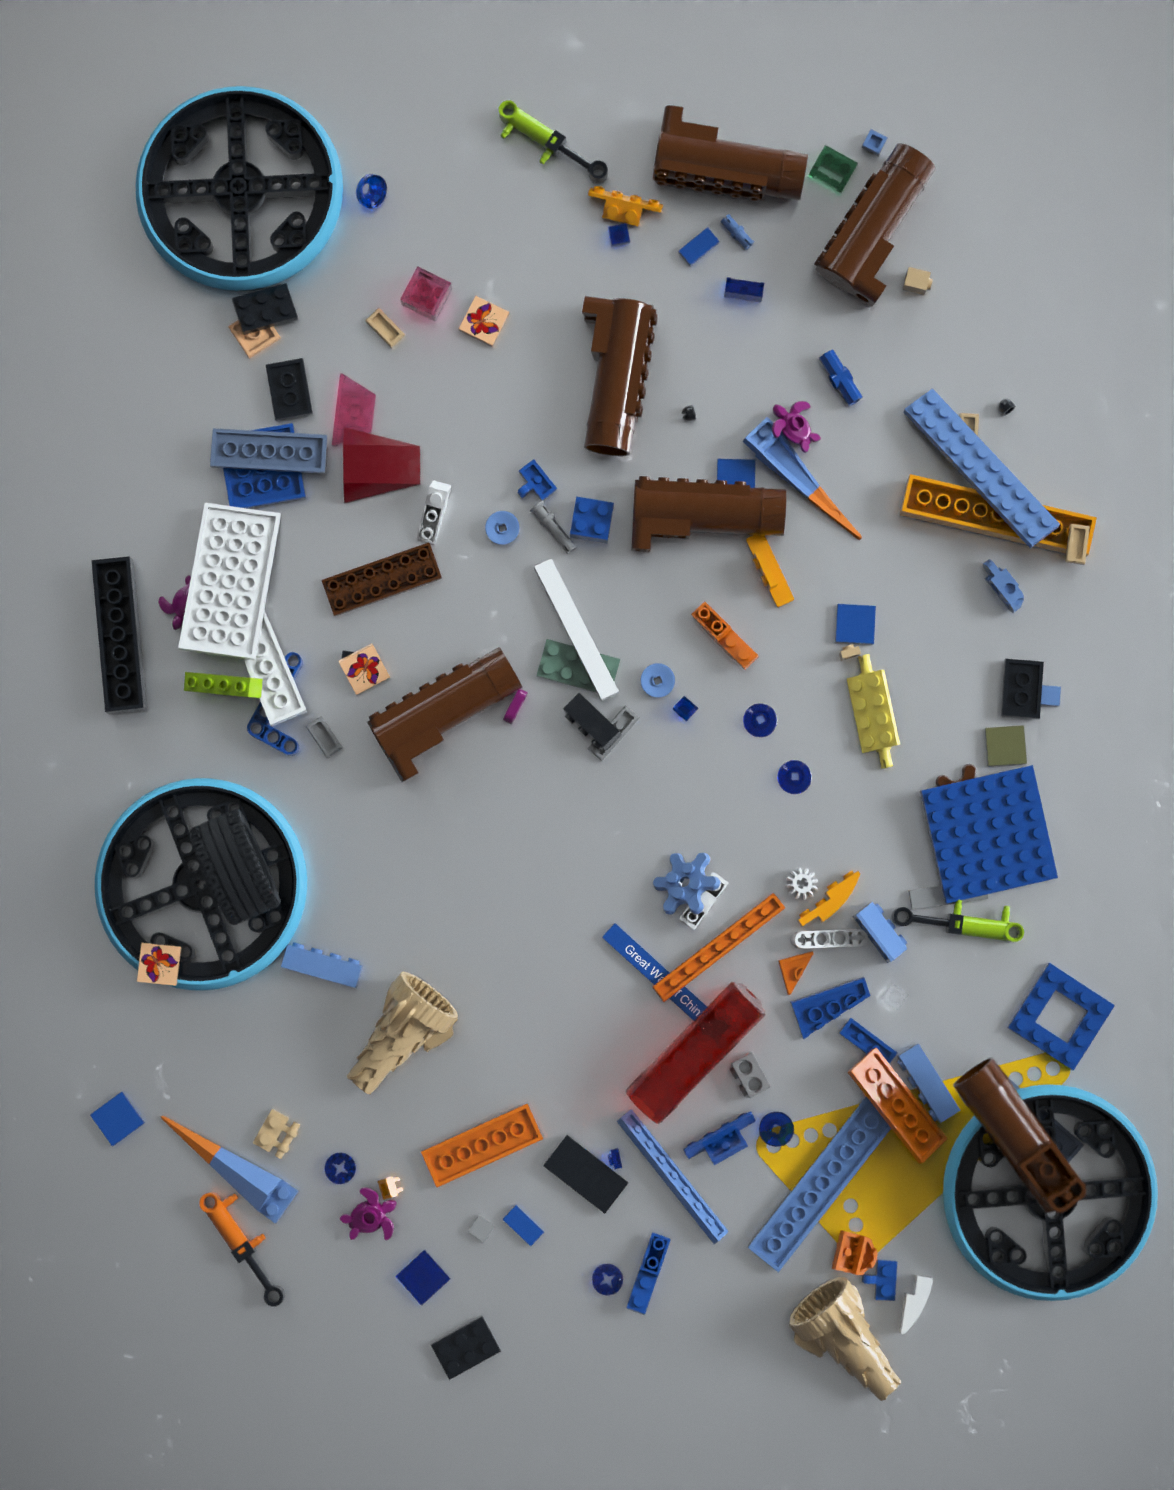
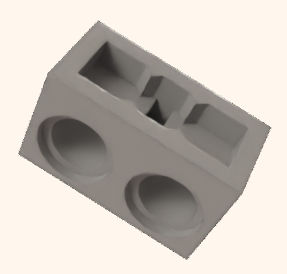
(754, 1073)

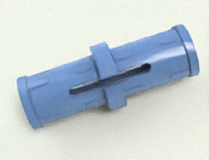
(737, 231)

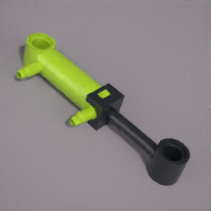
(551, 140)
(966, 925)

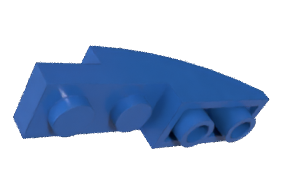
(648, 1273)

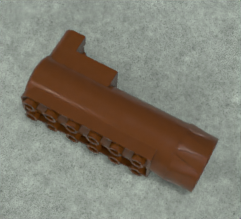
(695, 159)
(864, 237)
(622, 352)
(681, 506)
(421, 718)
(1020, 1137)

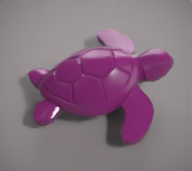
(794, 425)
(178, 604)
(370, 1215)

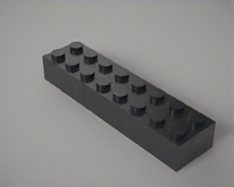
(119, 635)

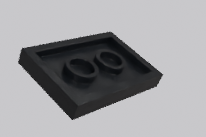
(264, 308)
(289, 389)
(1022, 688)
(465, 1347)

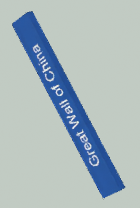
(651, 969)

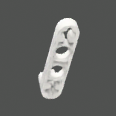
(830, 938)

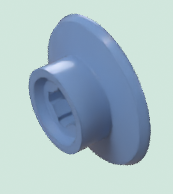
(499, 519)
(654, 671)

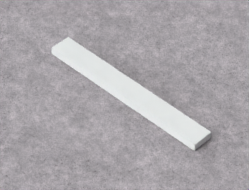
(576, 629)

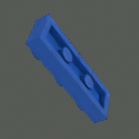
(866, 1040)

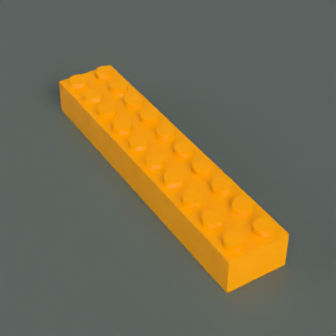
(969, 511)

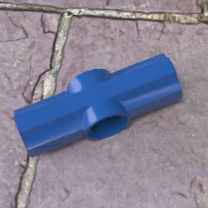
(840, 377)

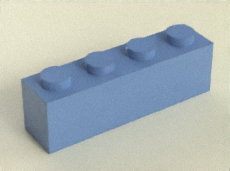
(322, 966)
(928, 1083)

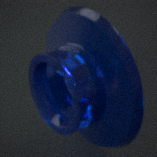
(753, 726)
(785, 775)
(785, 1133)

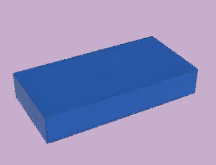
(699, 246)
(523, 1225)

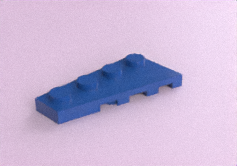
(822, 1007)

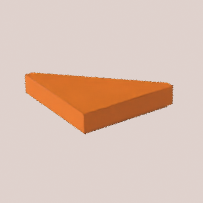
(793, 968)

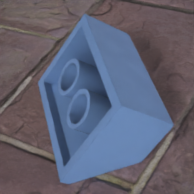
(880, 932)

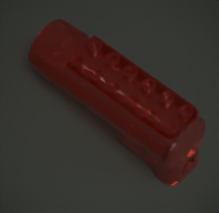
(696, 1052)

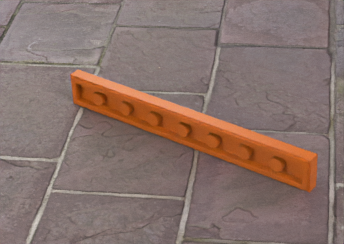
(718, 947)

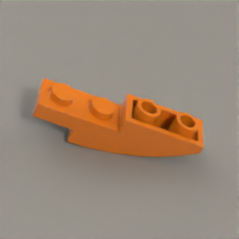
(724, 635)

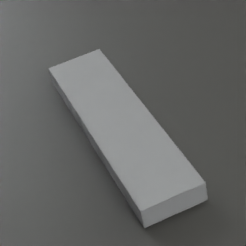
(933, 897)

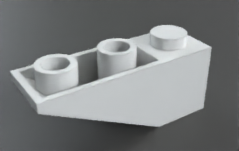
(433, 511)

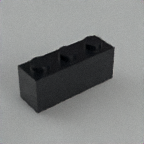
(591, 722)

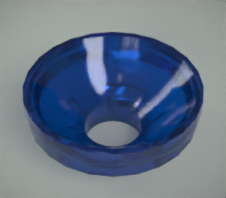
(376, 192)

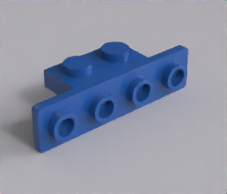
(723, 1141)

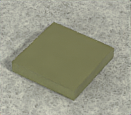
(1005, 746)

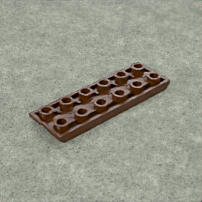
(381, 579)

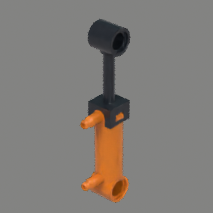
(238, 1243)

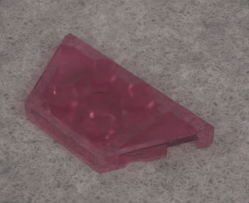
(353, 409)

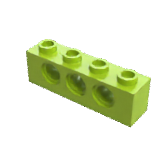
(223, 684)

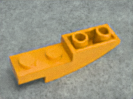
(837, 897)

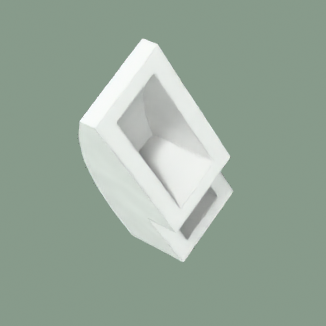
(915, 1302)

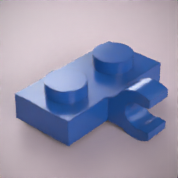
(536, 481)
(884, 1280)

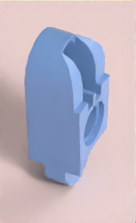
(1004, 586)

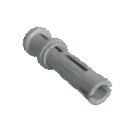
(547, 520)

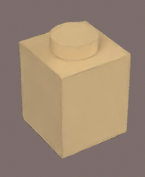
(917, 281)

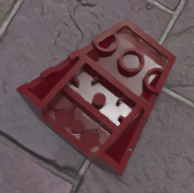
(377, 465)

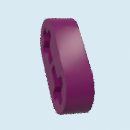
(515, 706)

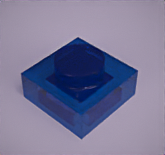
(619, 234)
(685, 708)
(614, 1158)

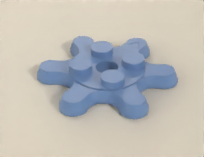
(692, 892)

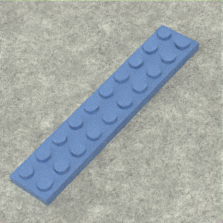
(981, 468)
(820, 1186)

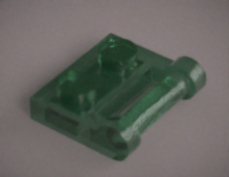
(836, 163)

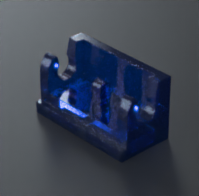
(744, 290)

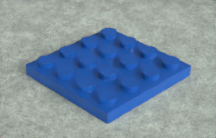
(262, 487)

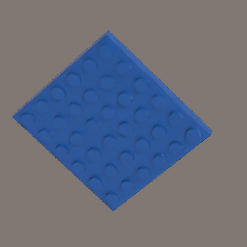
(989, 834)

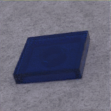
(423, 1277)

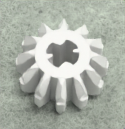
(806, 889)

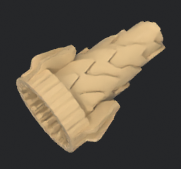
(411, 1017)
(835, 1323)

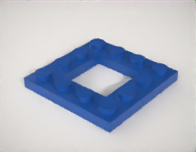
(1095, 1005)

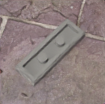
(623, 722)

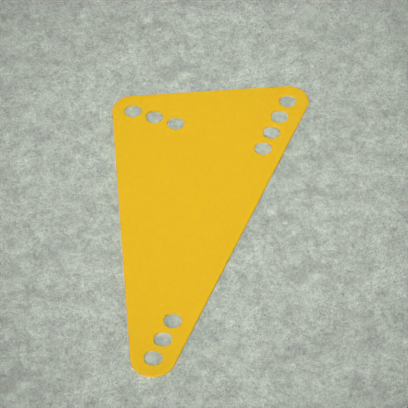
(891, 1183)

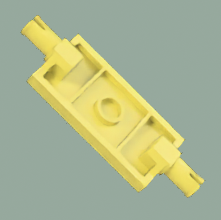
(873, 711)

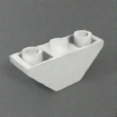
(708, 899)

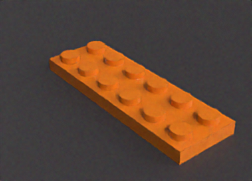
(897, 1105)
(482, 1145)

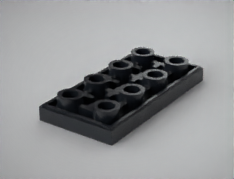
(585, 1174)

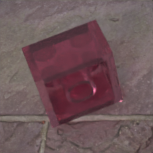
(426, 293)

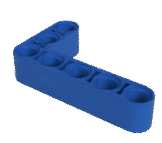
(266, 729)

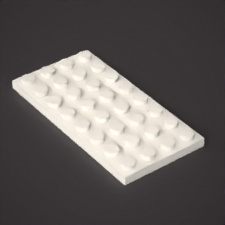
(229, 581)

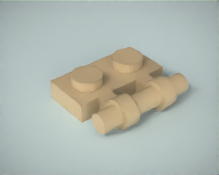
(271, 1130)

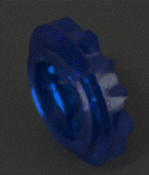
(342, 1177)
(609, 1270)

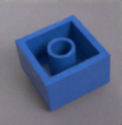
(591, 520)

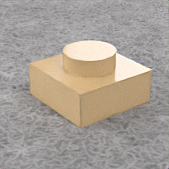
(849, 652)

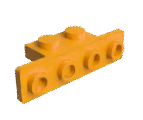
(624, 208)
(770, 570)

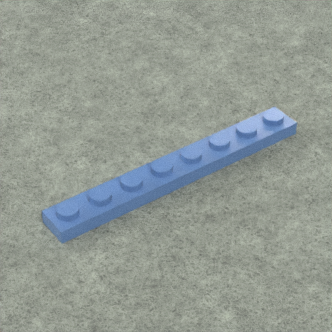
(672, 1176)

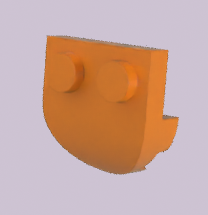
(854, 1253)

